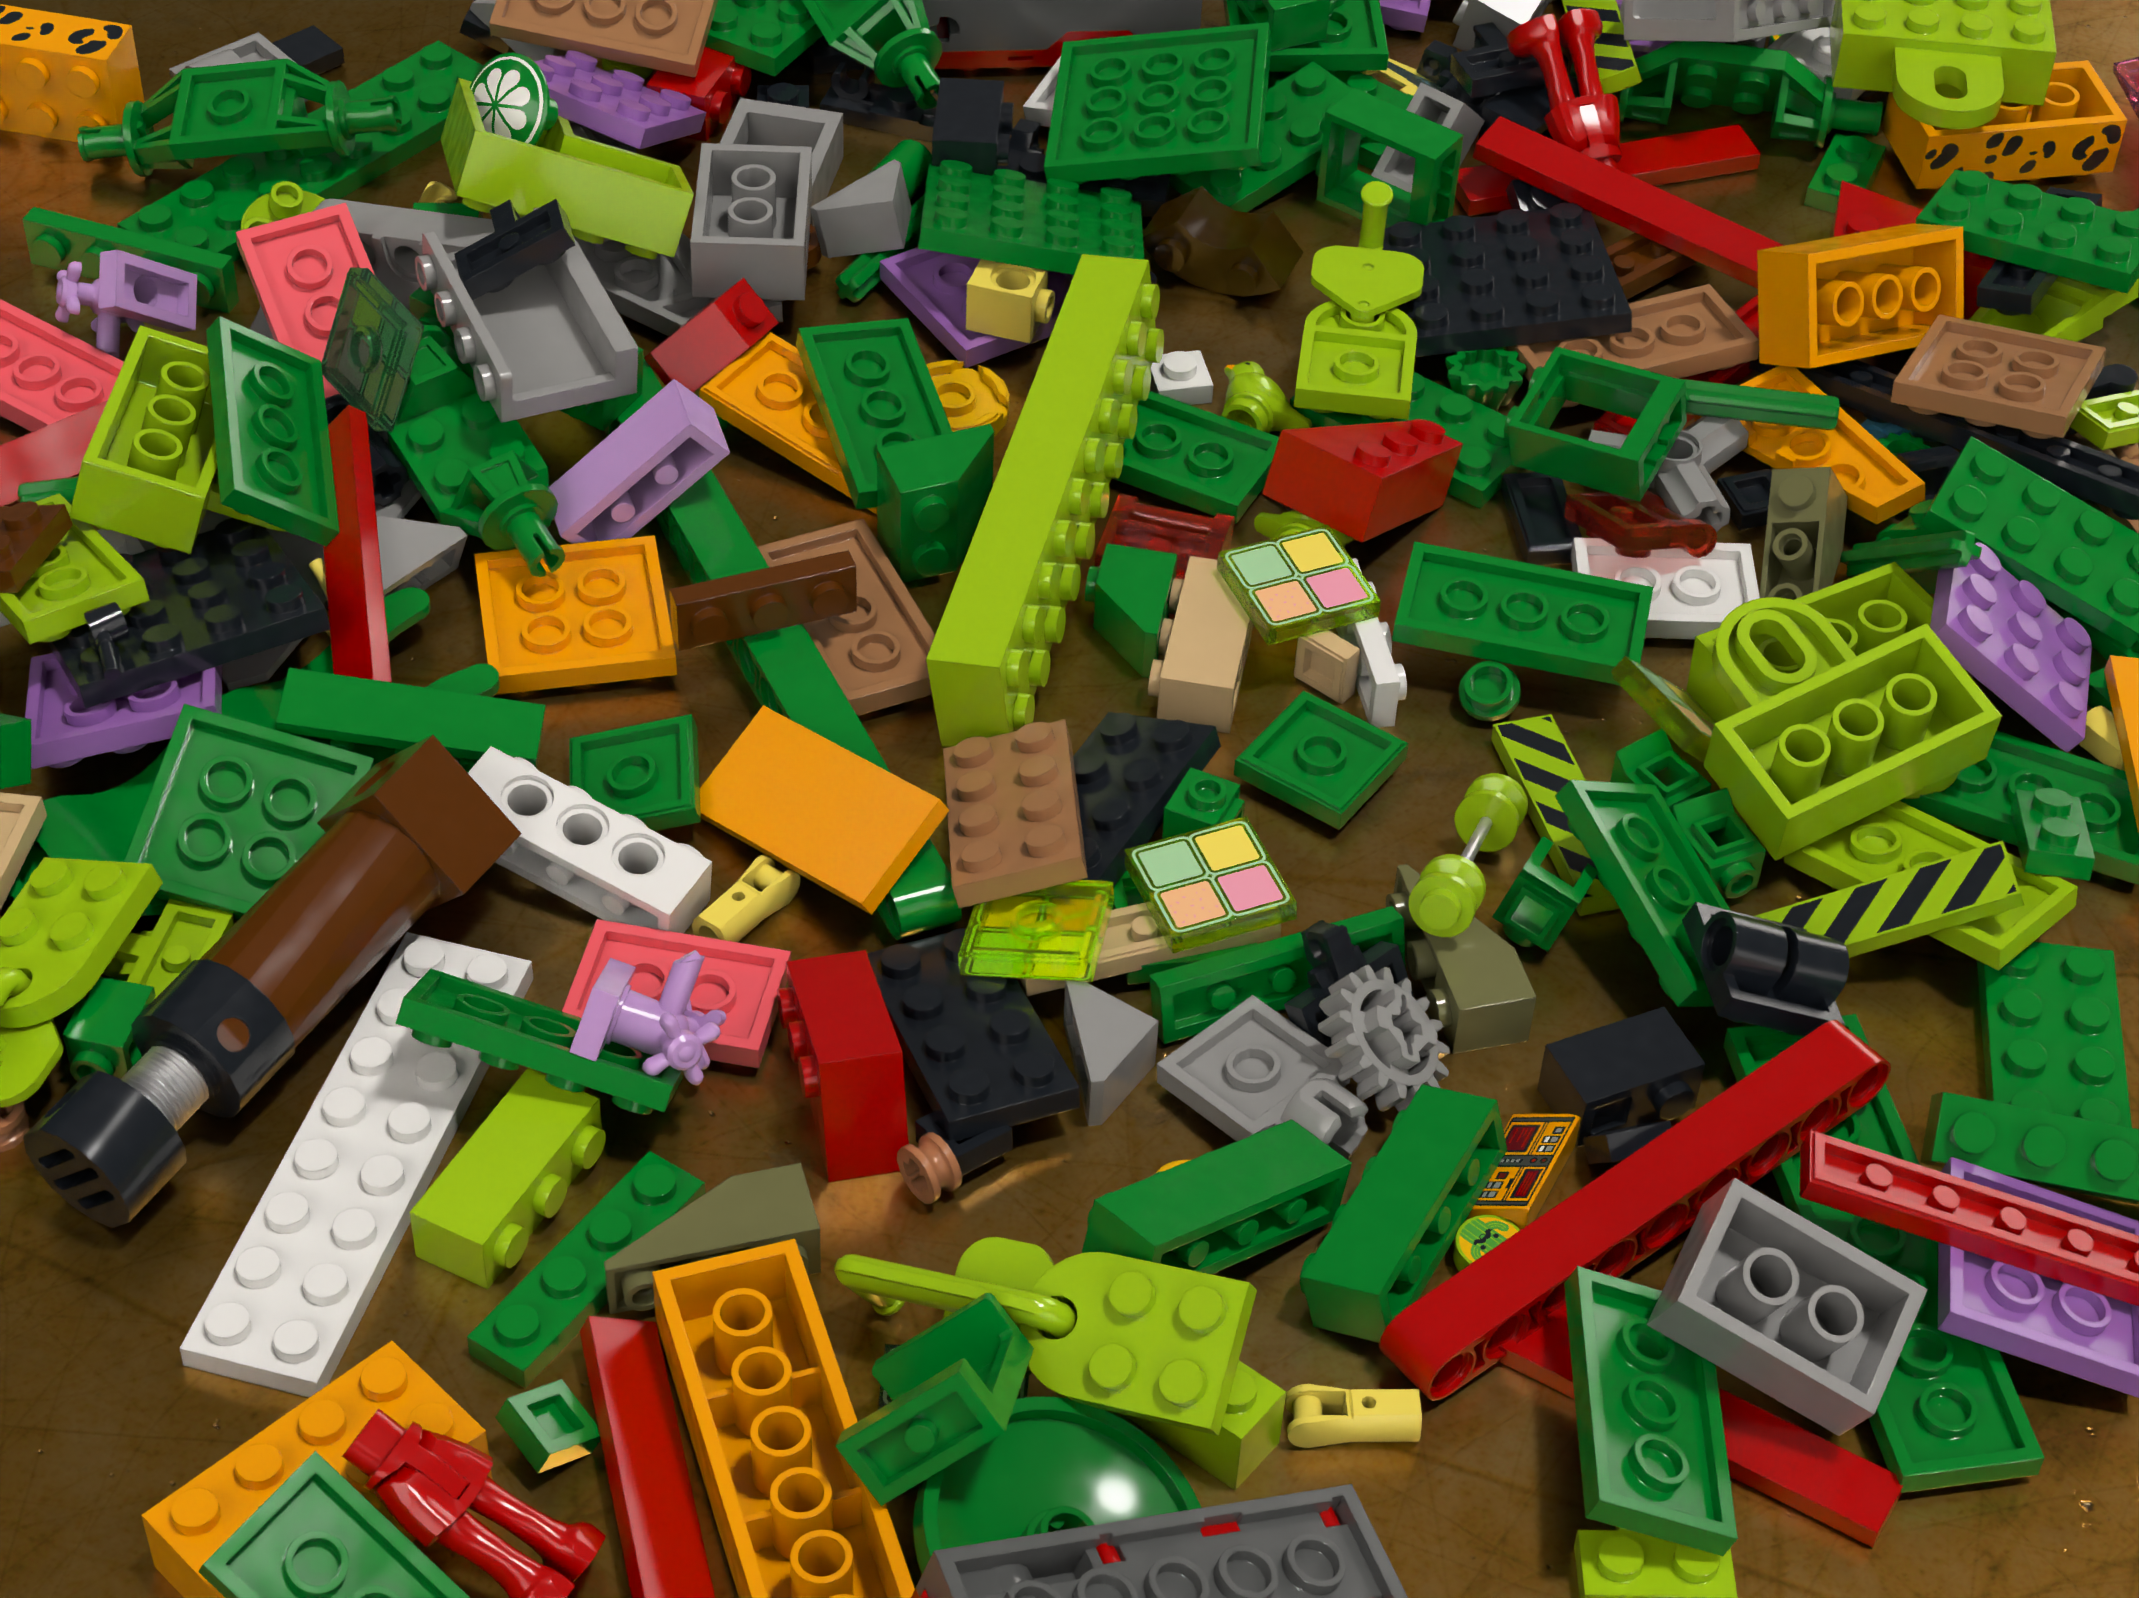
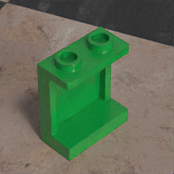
(948, 1398)

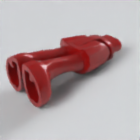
(1585, 122)
(434, 1483)

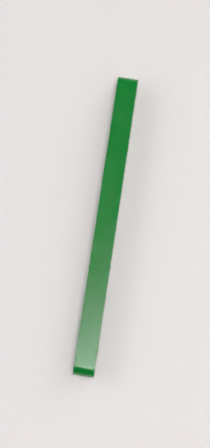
(791, 673)

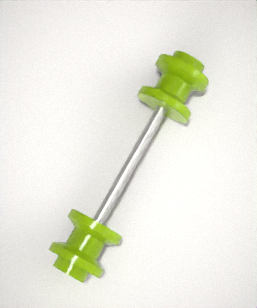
(1452, 884)

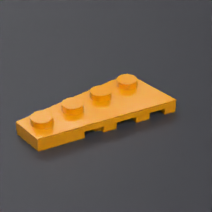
(1868, 472)

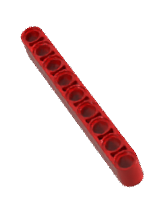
(1632, 1208)

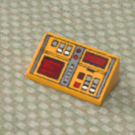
(1533, 1161)

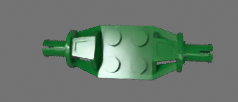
(886, 38)
(1749, 83)
(238, 112)
(471, 460)

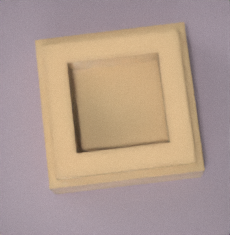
(1327, 664)

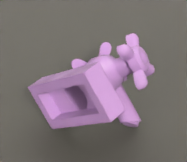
(131, 293)
(656, 1027)

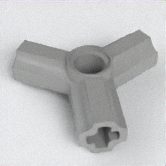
(1685, 473)

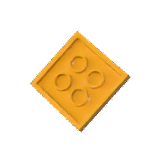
(582, 624)

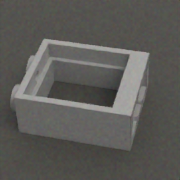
(789, 125)

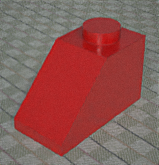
(712, 337)

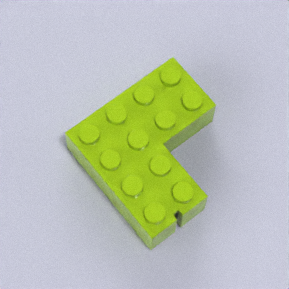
(596, 184)

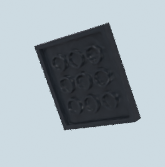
(1511, 280)
(202, 612)

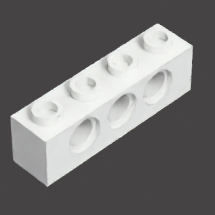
(591, 851)

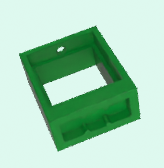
(1433, 146)
(1569, 375)

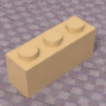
(1202, 649)

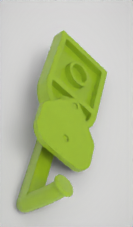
(1359, 345)
(54, 952)
(1099, 1323)

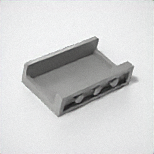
(1721, 19)
(539, 341)

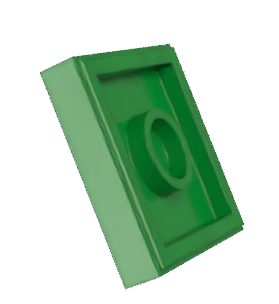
(1321, 759)
(642, 771)

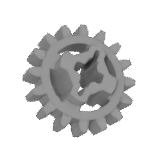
(1382, 1037)

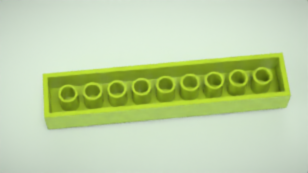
(1046, 503)

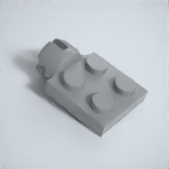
(1261, 1072)

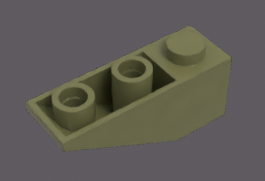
(1802, 532)
(1468, 978)
(729, 1218)

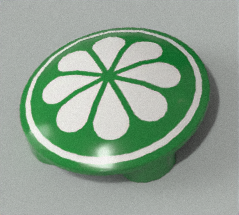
(514, 98)

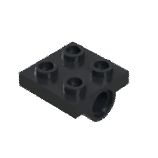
(1767, 969)

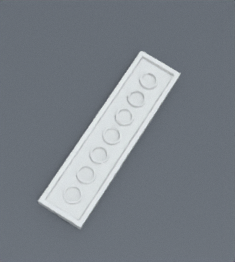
(346, 1185)

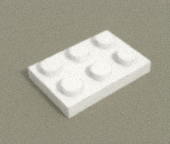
(1688, 591)

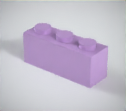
(639, 467)

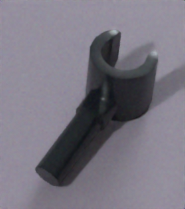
(106, 627)

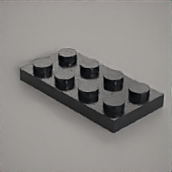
(1127, 779)
(970, 1039)

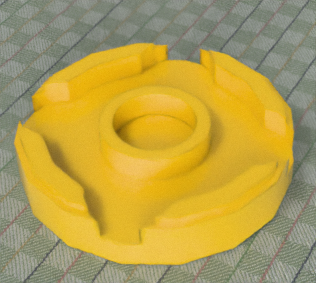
(970, 395)

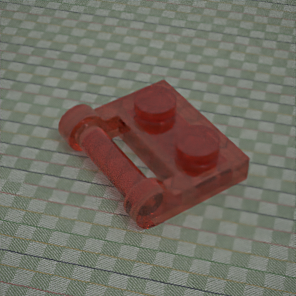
(1639, 526)
(1165, 531)

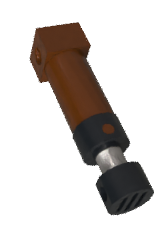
(228, 1022)

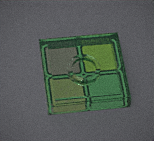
(371, 348)

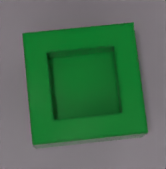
(549, 1425)

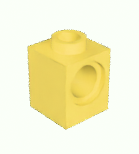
(1008, 300)

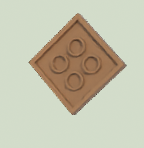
(1999, 376)

